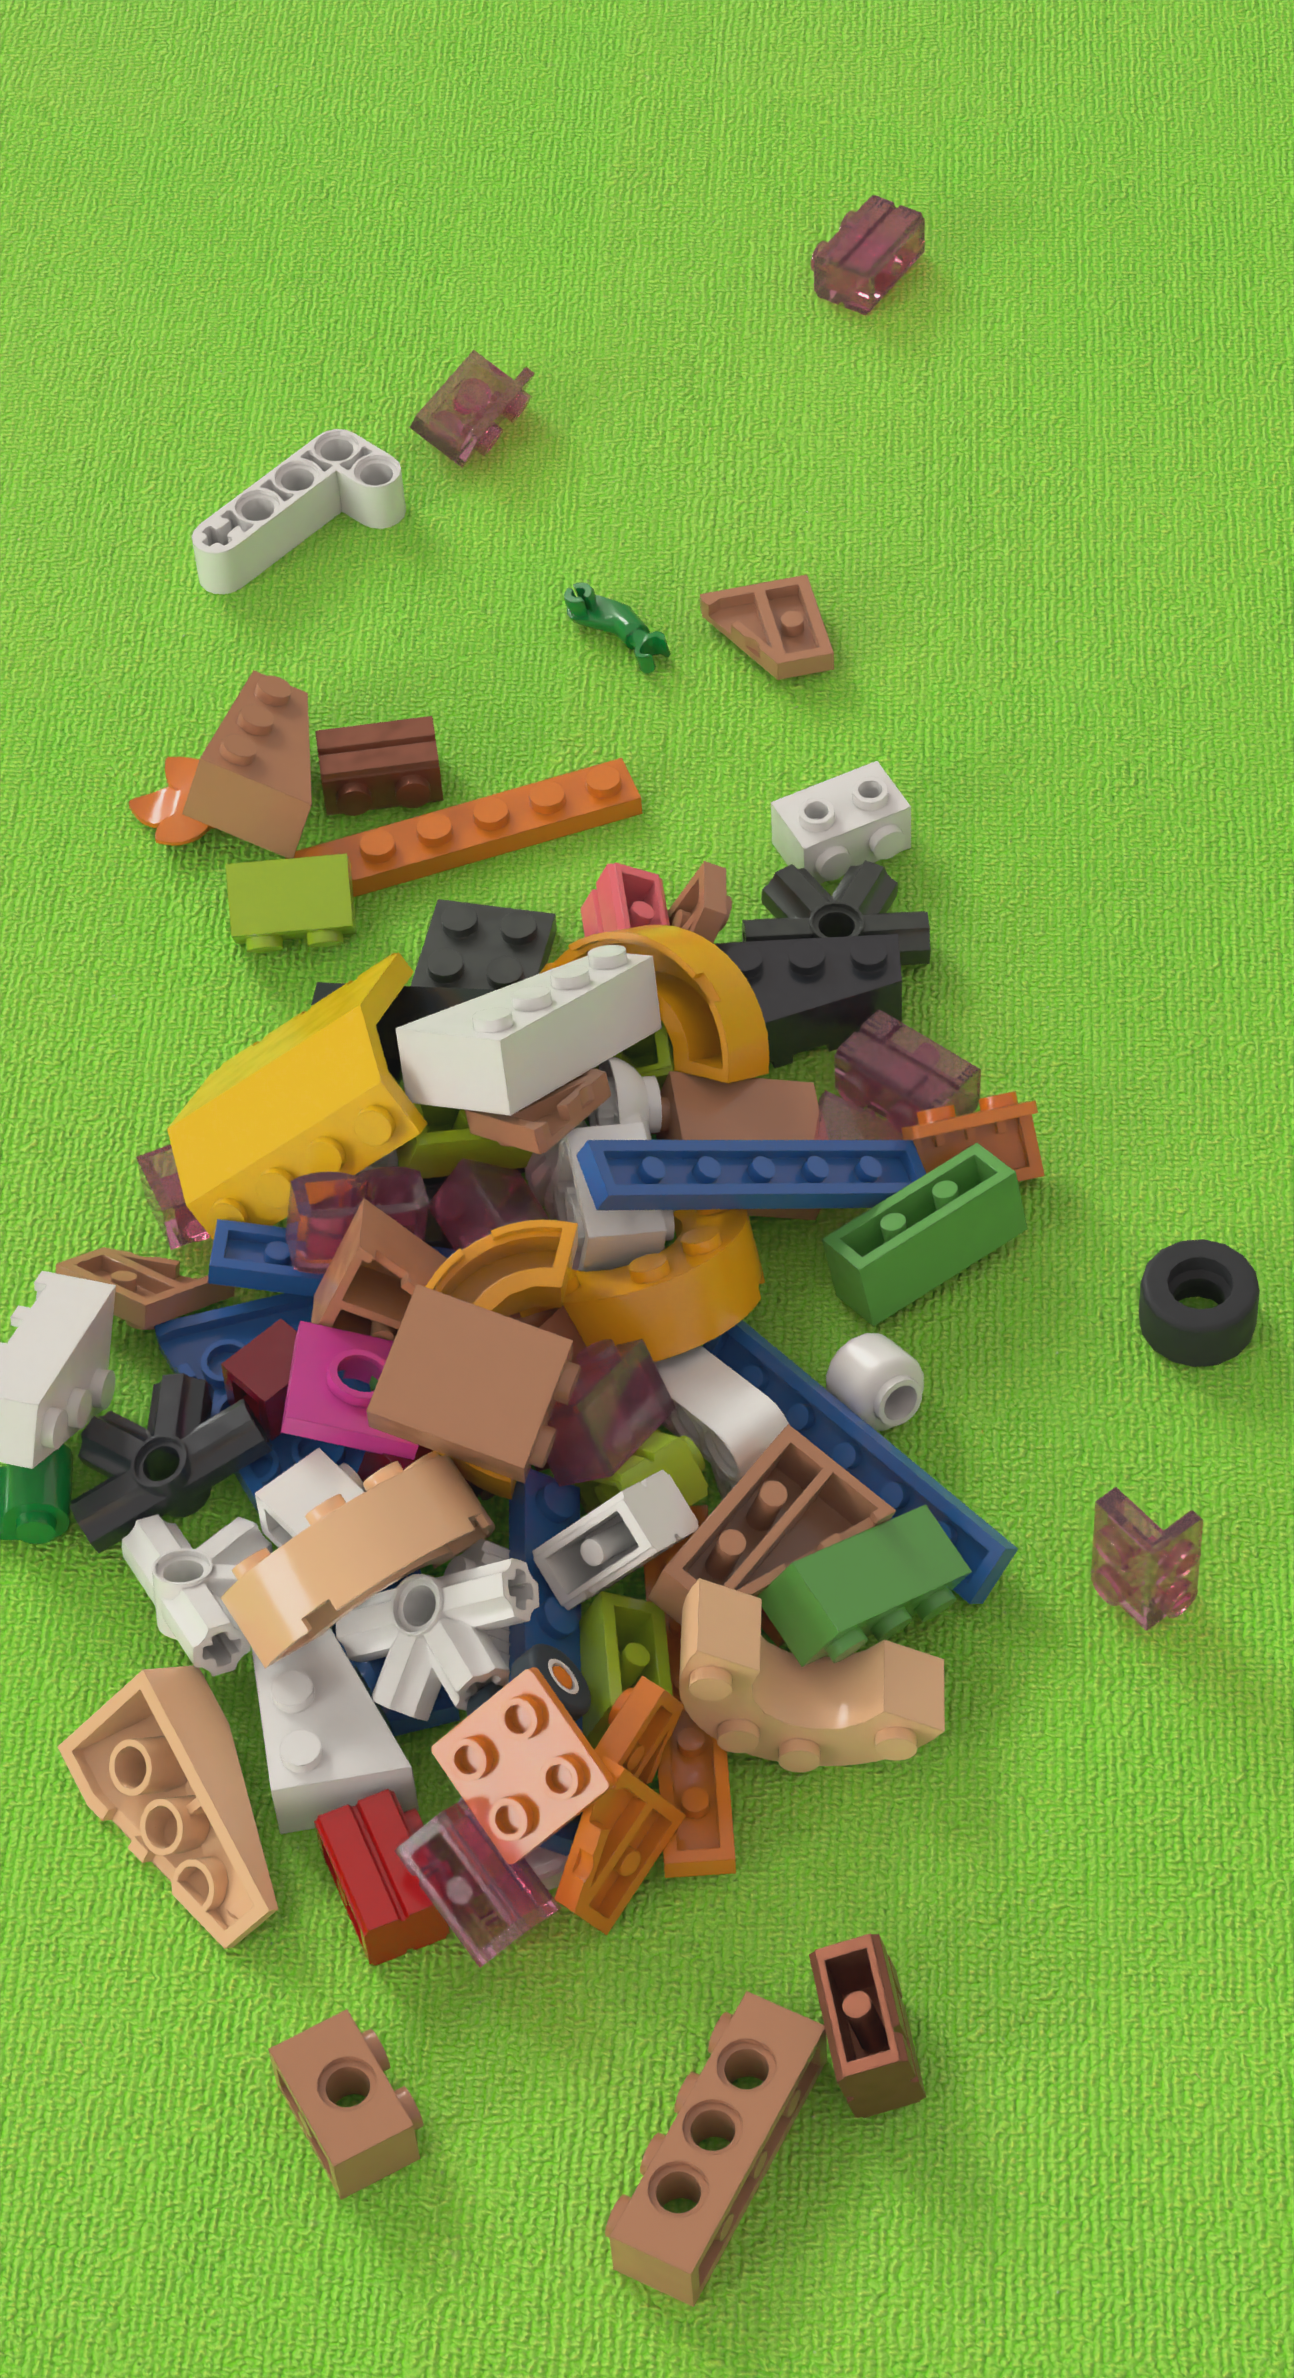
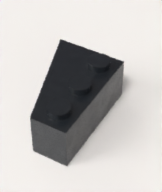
(819, 987)

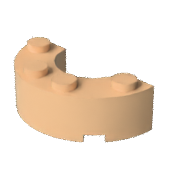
(354, 1553)
(806, 1716)

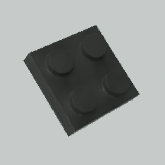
(483, 946)

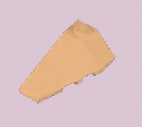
(173, 1783)

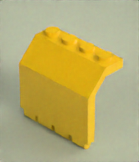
(296, 1107)

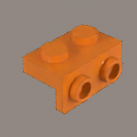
(999, 1127)

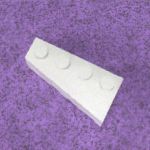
(531, 1034)

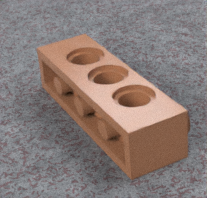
(682, 2249)

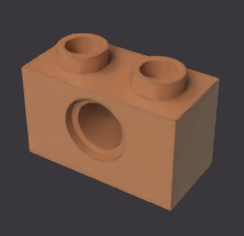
(357, 2141)

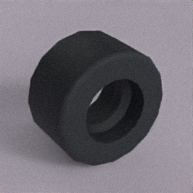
(1203, 1271)

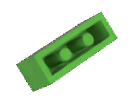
(925, 1234)
(865, 1587)

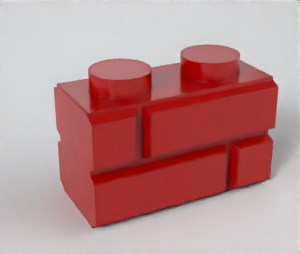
(373, 1883)

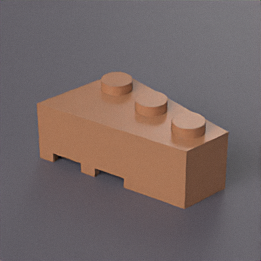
(258, 768)
(374, 1276)
(775, 1514)

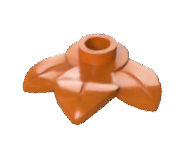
(165, 807)

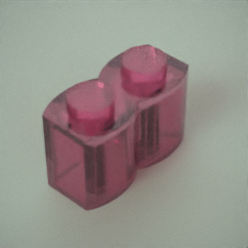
(326, 1203)

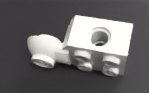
(612, 1236)

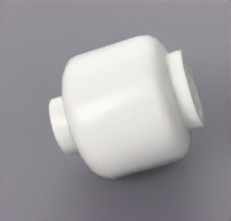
(876, 1380)

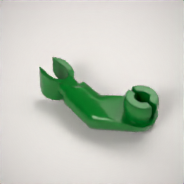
(618, 619)

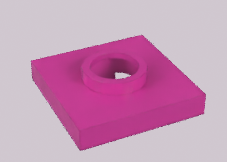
(325, 1407)

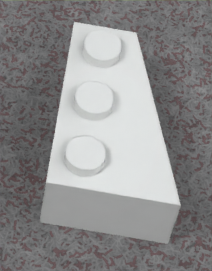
(55, 1367)
(325, 1736)

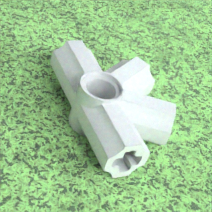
(190, 1583)
(438, 1633)

